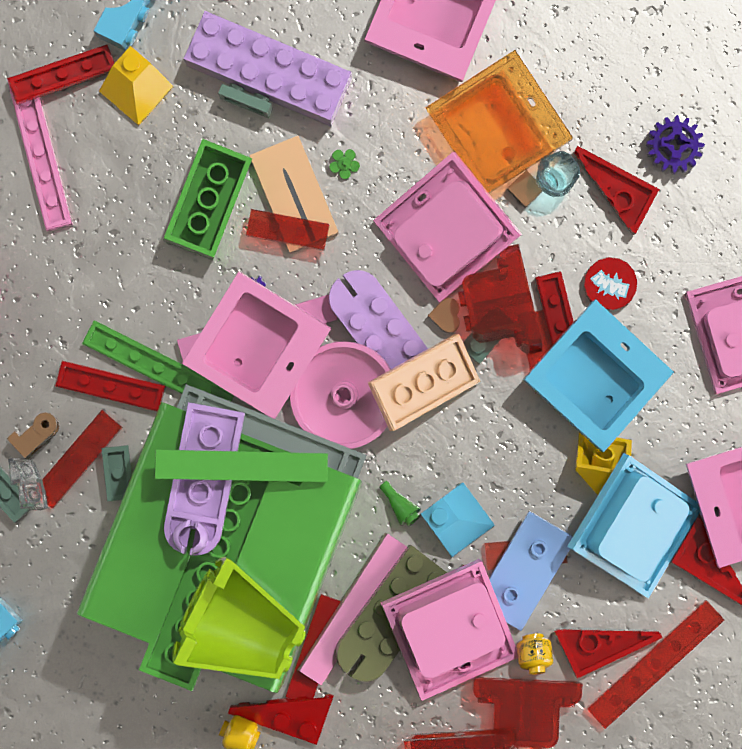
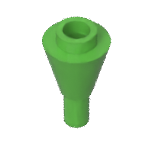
(403, 508)

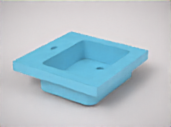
(595, 379)
(635, 525)

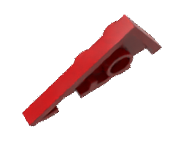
(625, 192)
(697, 559)
(596, 648)
(295, 717)

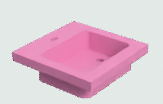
(441, 27)
(450, 230)
(718, 324)
(253, 342)
(719, 484)
(448, 625)

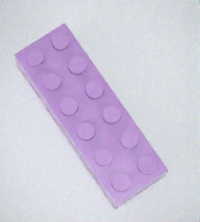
(268, 68)

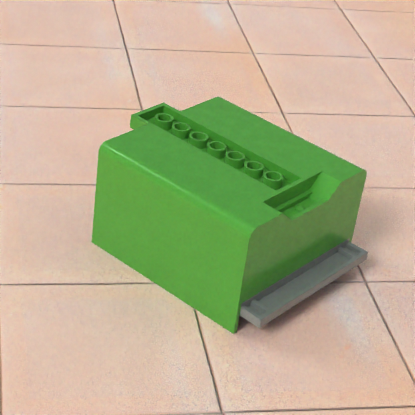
(271, 530)

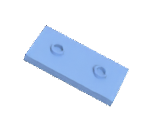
(528, 567)

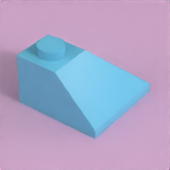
(457, 519)

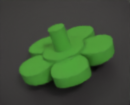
(344, 163)

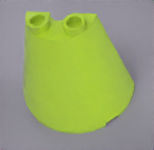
(236, 626)

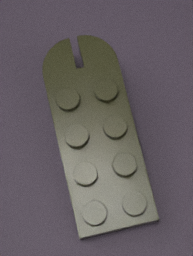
(370, 629)

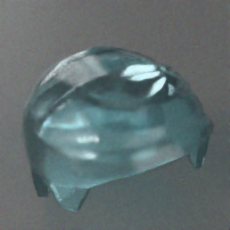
(557, 174)

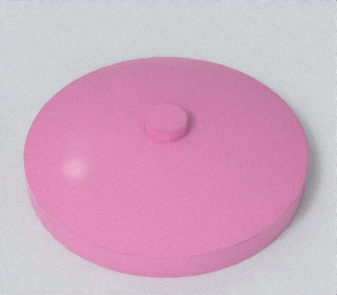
(336, 397)

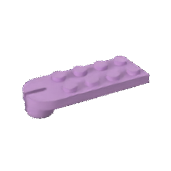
(374, 318)
(202, 502)

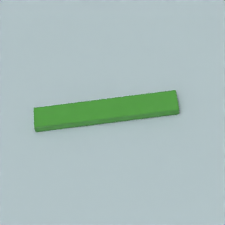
(148, 361)
(241, 465)

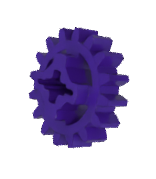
(663, 144)

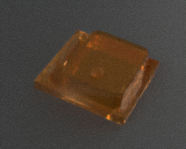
(495, 124)

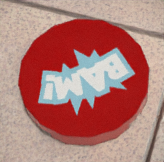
(610, 283)

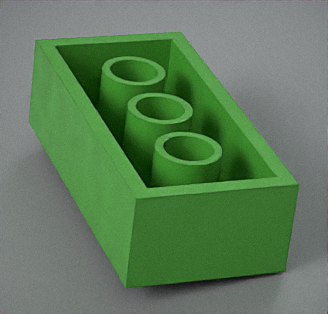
(207, 199)

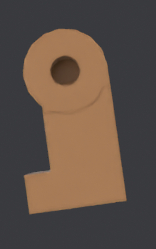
(34, 438)

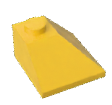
(135, 86)
(596, 465)

